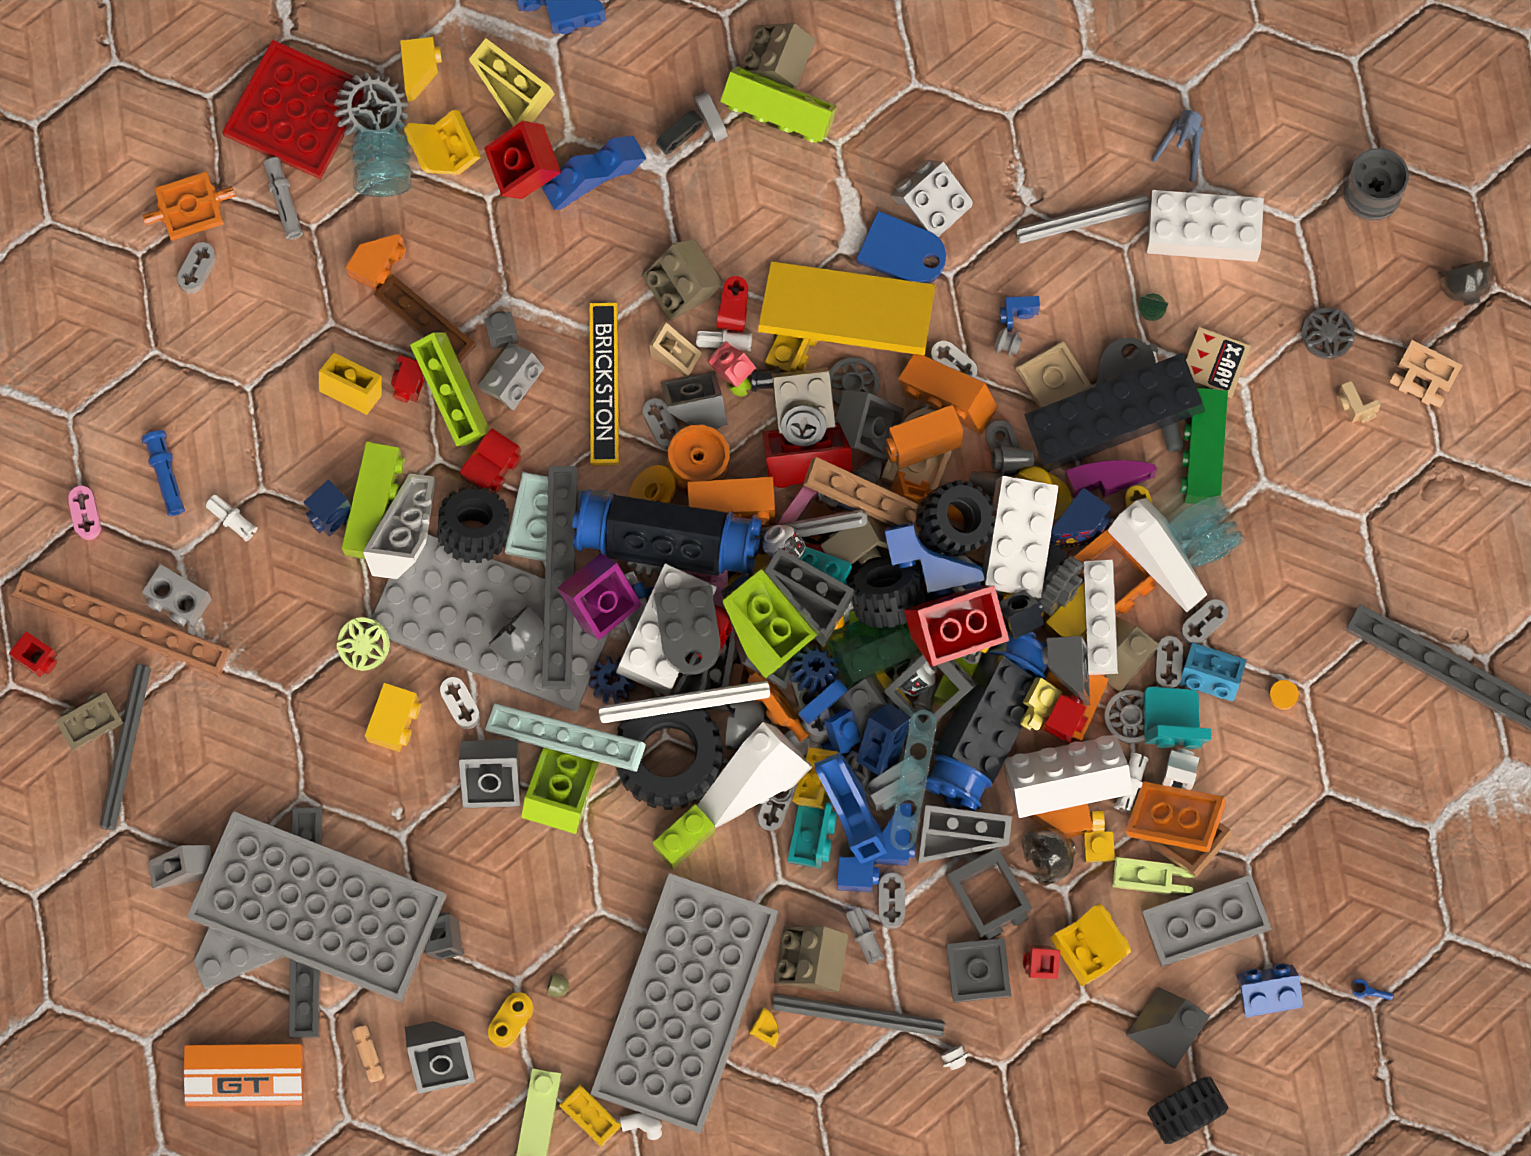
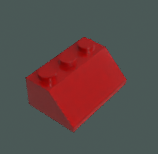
(790, 462)
(957, 624)

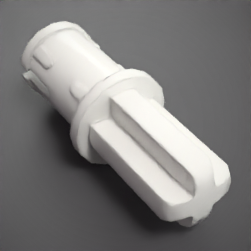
(710, 339)
(231, 517)

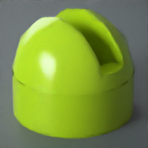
(742, 389)

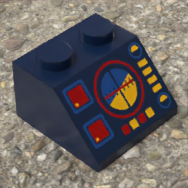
(1081, 522)

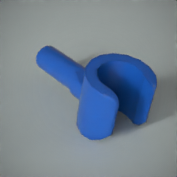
(640, 590)
(1371, 991)

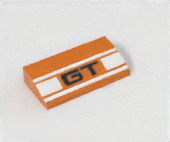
(243, 1075)

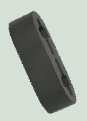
(679, 132)

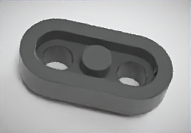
(1010, 438)

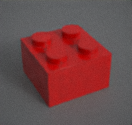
(522, 160)

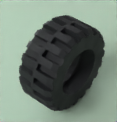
(691, 783)

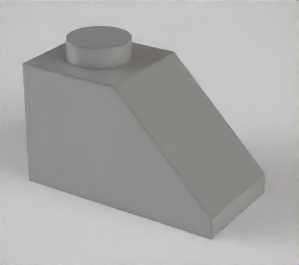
(180, 866)

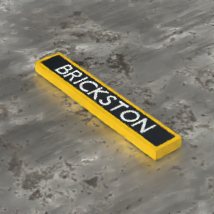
(604, 384)

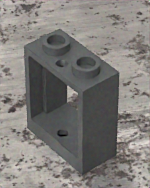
(951, 670)
(974, 869)

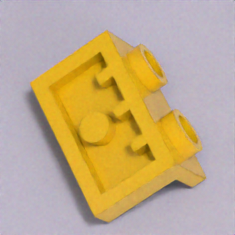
(789, 353)
(810, 789)

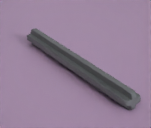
(125, 747)
(858, 1015)

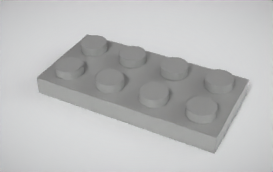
(1206, 920)

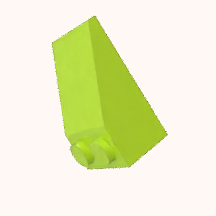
(766, 623)
(559, 790)

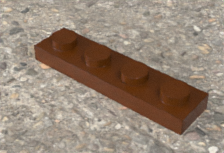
(421, 315)

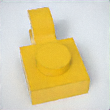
(1098, 844)

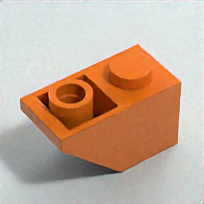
(374, 259)
(1071, 820)

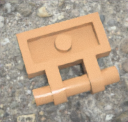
(1430, 367)

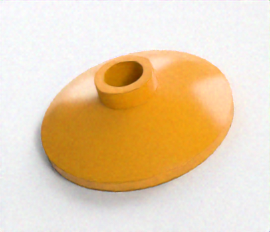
(654, 484)

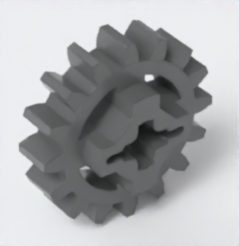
(1061, 585)

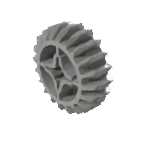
(370, 98)

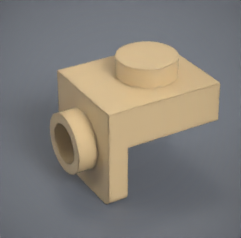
(1350, 401)

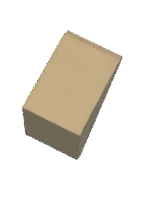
(674, 350)

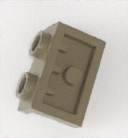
(89, 720)

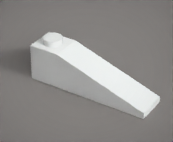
(402, 529)
(1153, 545)
(754, 774)

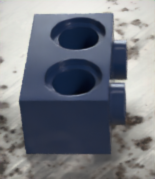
(327, 509)
(883, 739)

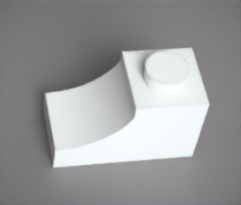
(1181, 769)

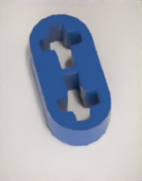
(823, 702)

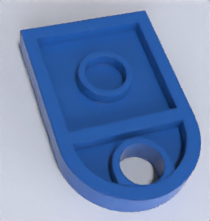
(900, 249)

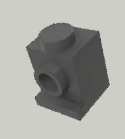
(499, 326)
(447, 947)

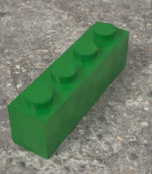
(1205, 448)

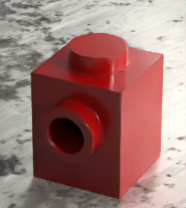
(1066, 718)

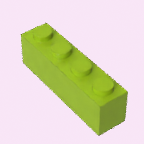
(778, 104)
(450, 389)
(372, 495)

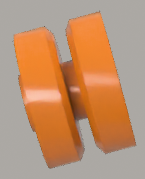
(698, 455)

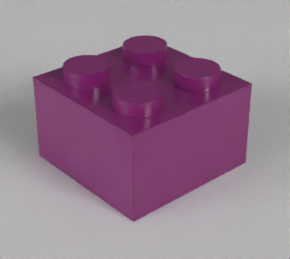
(599, 596)

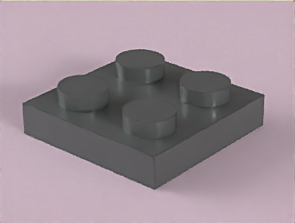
(978, 970)

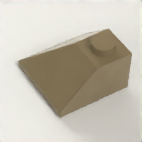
(1133, 653)

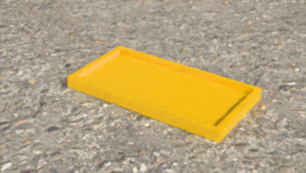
(847, 308)

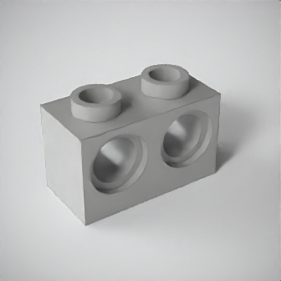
(179, 592)

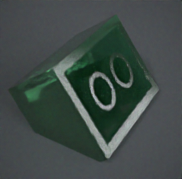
(869, 650)

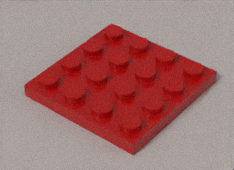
(291, 110)

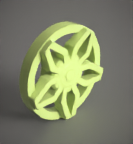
(363, 643)

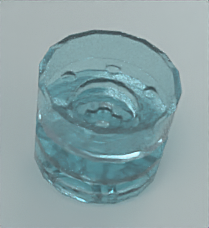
(381, 164)
(1204, 527)

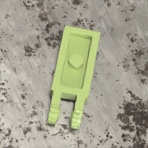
(1149, 876)

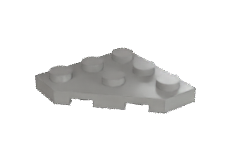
(227, 957)

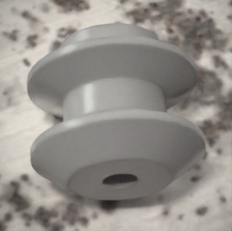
(1007, 342)

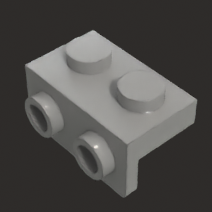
(511, 375)

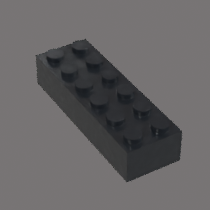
(1114, 412)

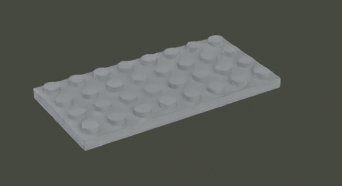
(459, 607)
(317, 906)
(684, 1003)

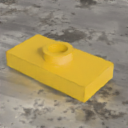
(590, 1115)

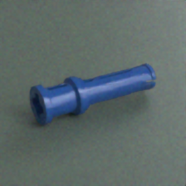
(161, 460)

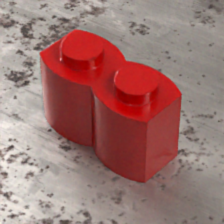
(491, 461)

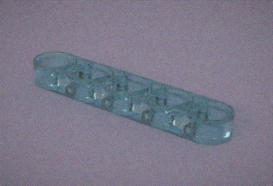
(917, 794)

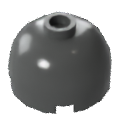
(520, 636)
(744, 721)

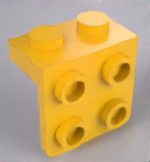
(443, 146)
(1091, 945)

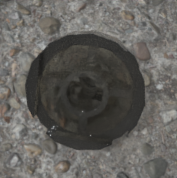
(1467, 281)
(1050, 852)

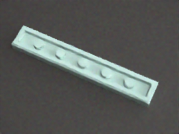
(565, 737)

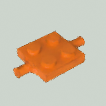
(189, 206)
(779, 708)

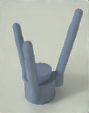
(1186, 127)

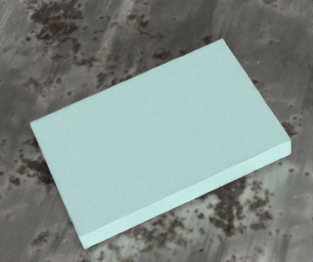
(529, 520)

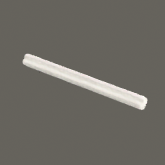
(684, 701)

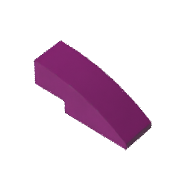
(1108, 476)

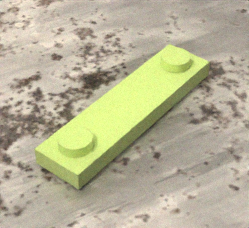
(539, 1113)

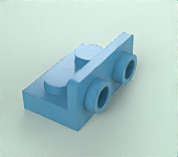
(1213, 672)

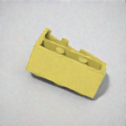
(511, 84)

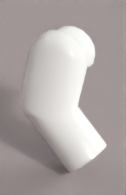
(645, 1122)

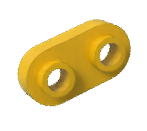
(510, 1019)

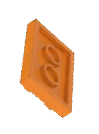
(1175, 816)

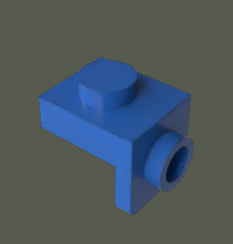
(841, 732)

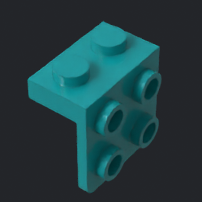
(1173, 718)
(810, 836)

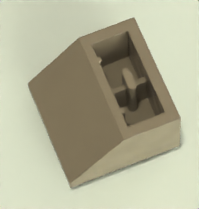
(779, 53)
(682, 278)
(811, 958)

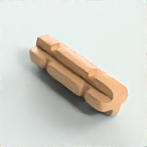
(368, 1053)

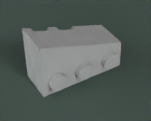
(960, 832)

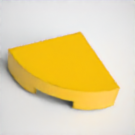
(766, 1028)

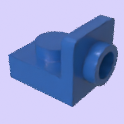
(1022, 307)

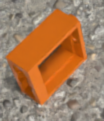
(1097, 548)

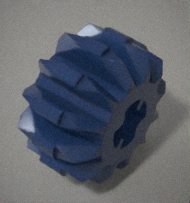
(802, 668)
(601, 684)

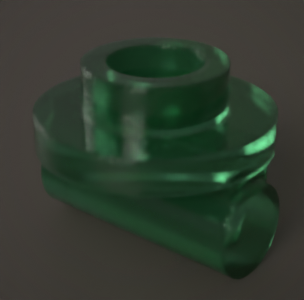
(1152, 307)

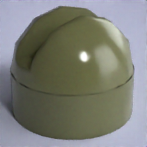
(557, 986)

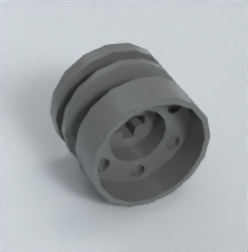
(1376, 184)

